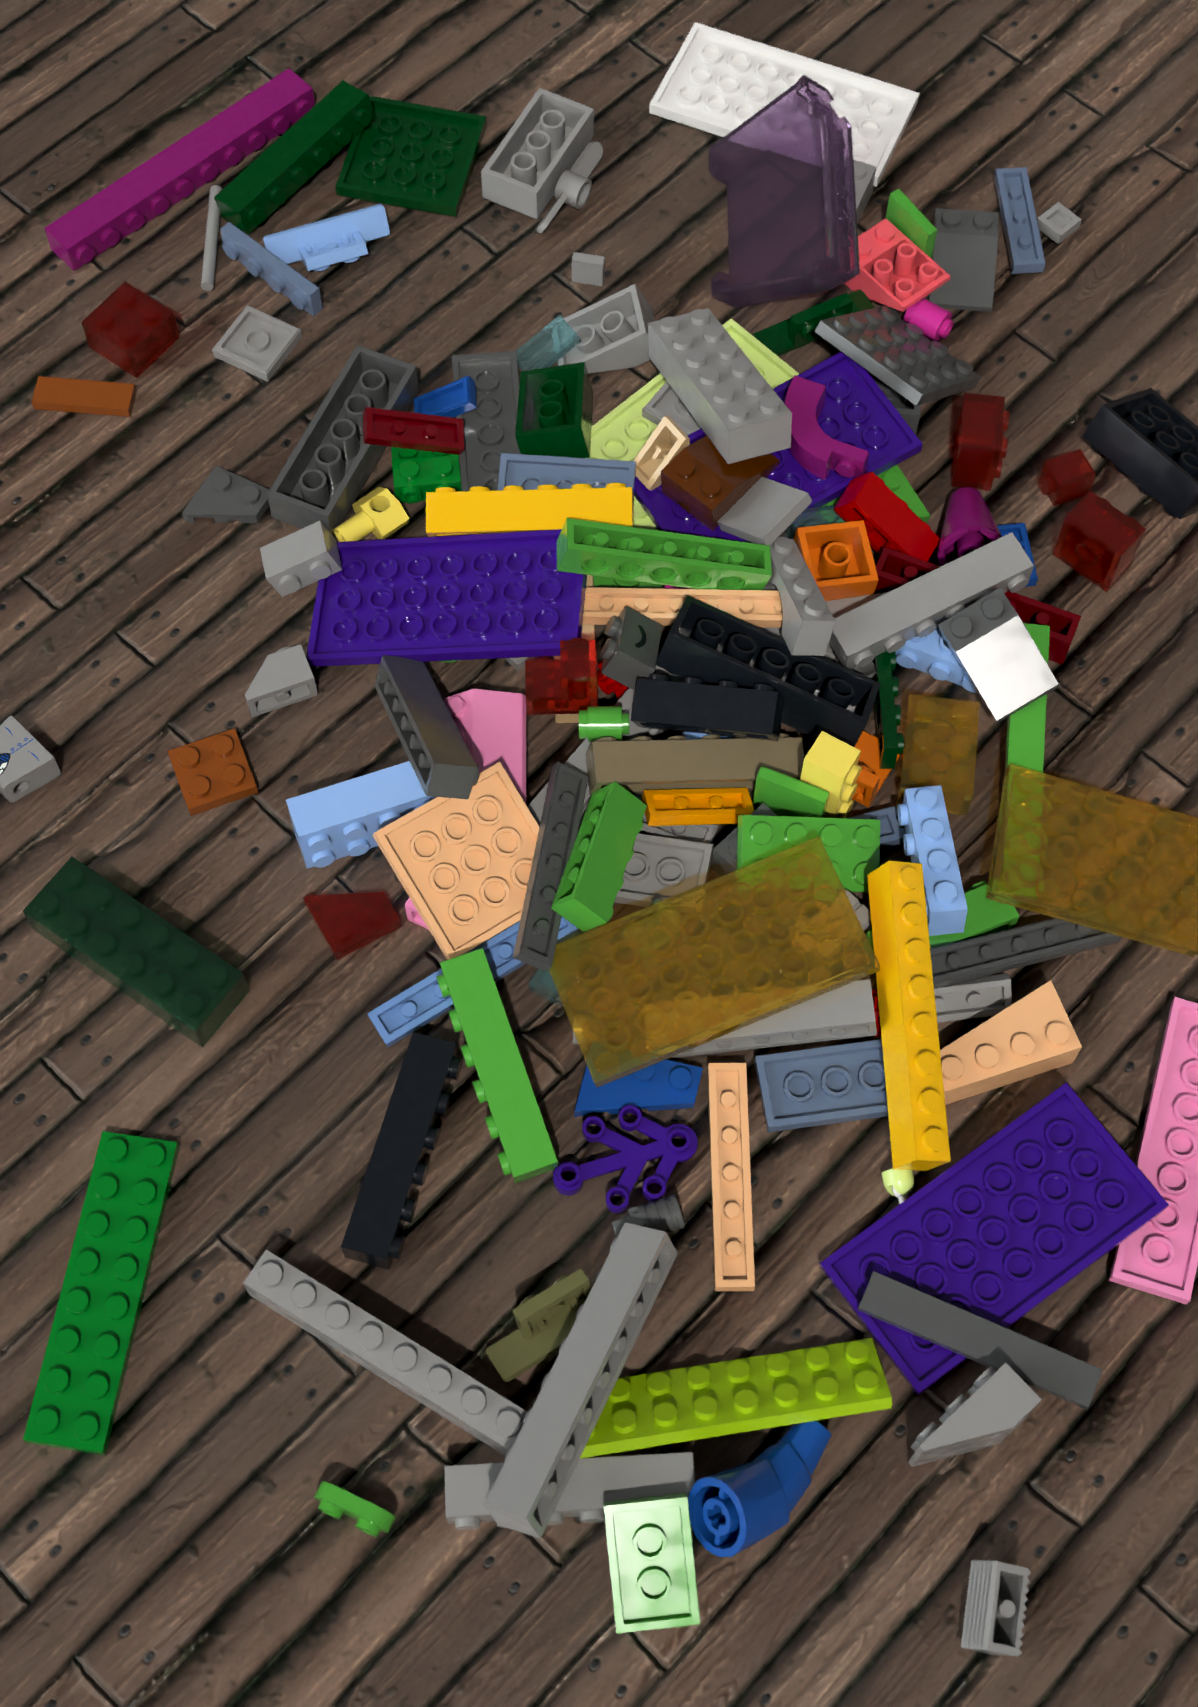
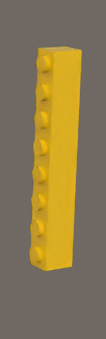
(908, 1017)

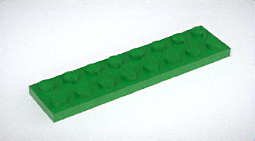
(102, 1294)

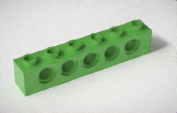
(661, 557)

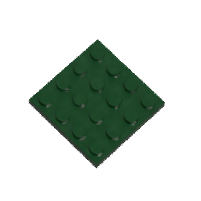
(412, 157)

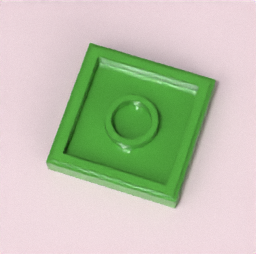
(911, 222)
(788, 795)

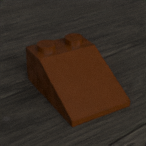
(707, 484)

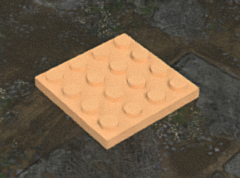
(465, 861)

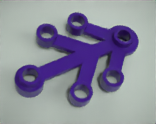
(631, 1156)

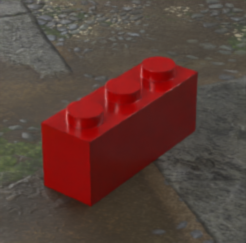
(886, 518)

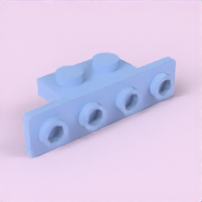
(331, 239)

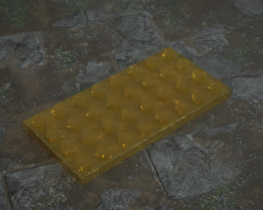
(710, 961)

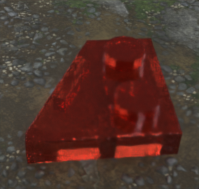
(352, 919)

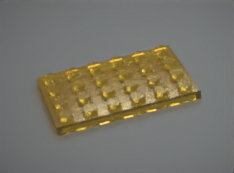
(1096, 860)

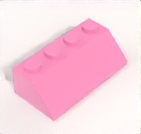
(493, 730)

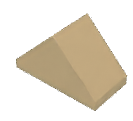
(659, 451)

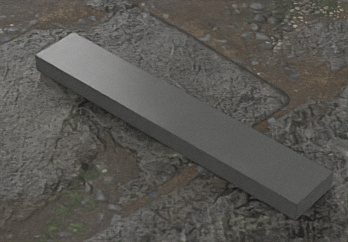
(554, 843)
(1013, 950)
(980, 1339)

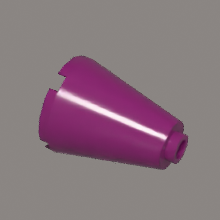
(966, 525)

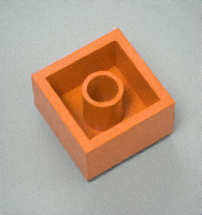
(839, 558)

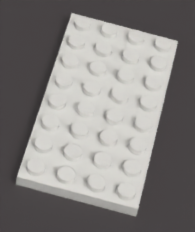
(729, 78)

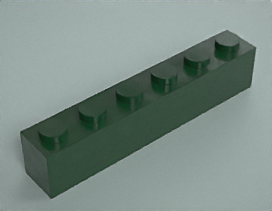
(295, 157)

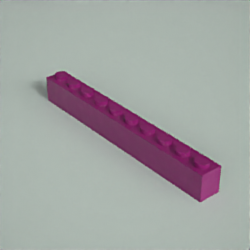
(179, 169)

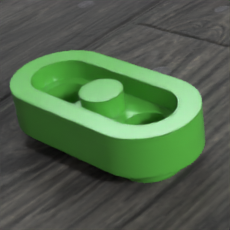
(369, 1517)

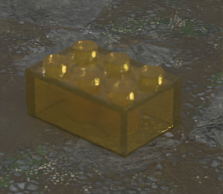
(940, 749)

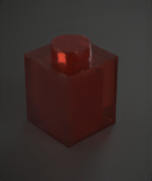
(1066, 477)

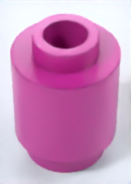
(931, 318)

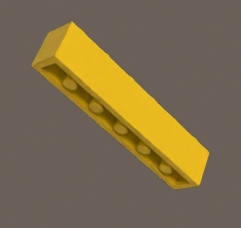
(525, 510)

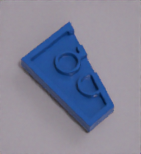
(654, 1088)

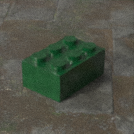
(555, 411)

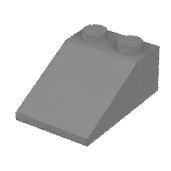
(611, 332)

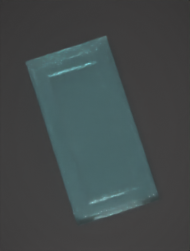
(547, 346)

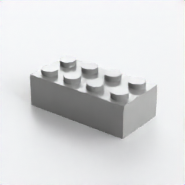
(537, 152)

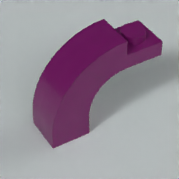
(809, 443)

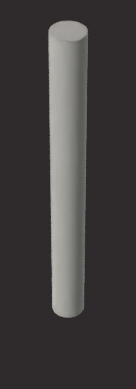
(211, 241)

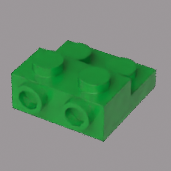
(423, 472)

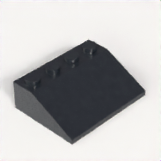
(1152, 447)

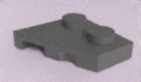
(228, 499)

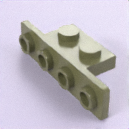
(542, 1326)

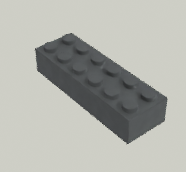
(331, 456)

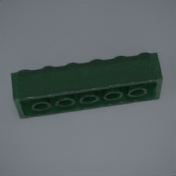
(137, 951)

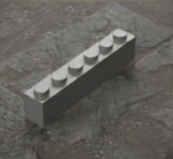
(426, 728)

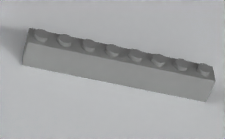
(386, 1352)
(580, 1381)

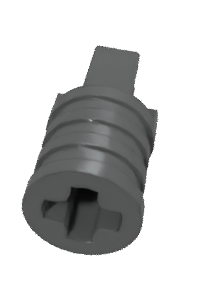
(658, 1215)

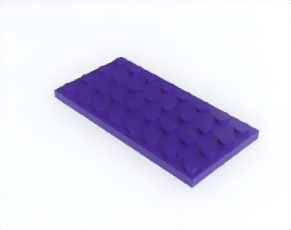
(852, 413)
(446, 600)
(1000, 1227)

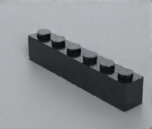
(401, 1150)

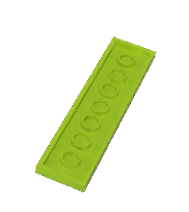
(740, 1397)

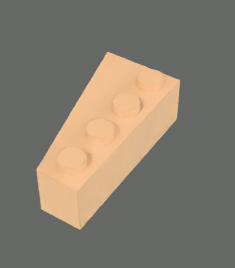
(1010, 1046)

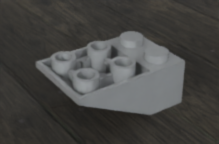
(985, 1419)

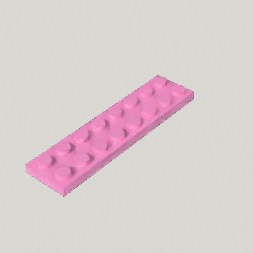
(1164, 1252)

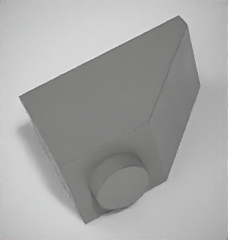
(281, 681)

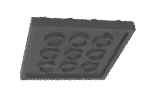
(899, 354)

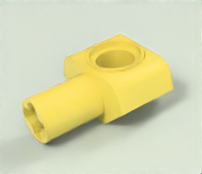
(369, 519)

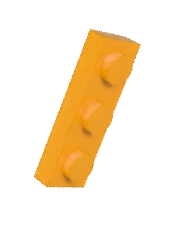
(696, 806)

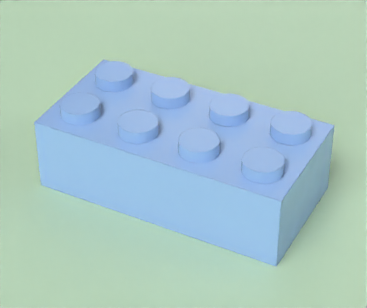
(345, 815)

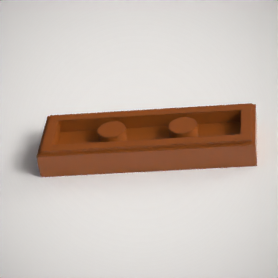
(84, 396)

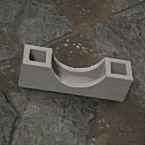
(806, 615)

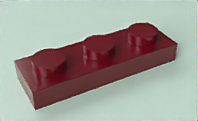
(413, 431)

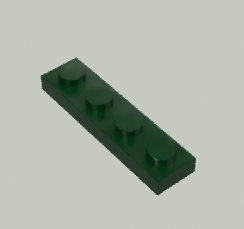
(887, 713)

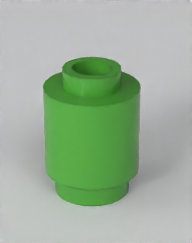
(603, 722)

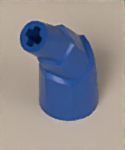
(756, 1498)

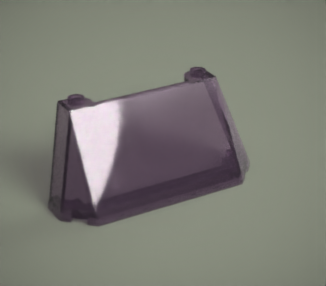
(788, 199)

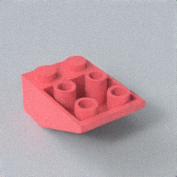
(894, 268)

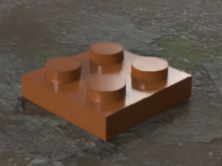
(212, 772)

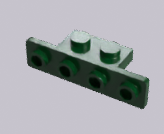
(801, 327)

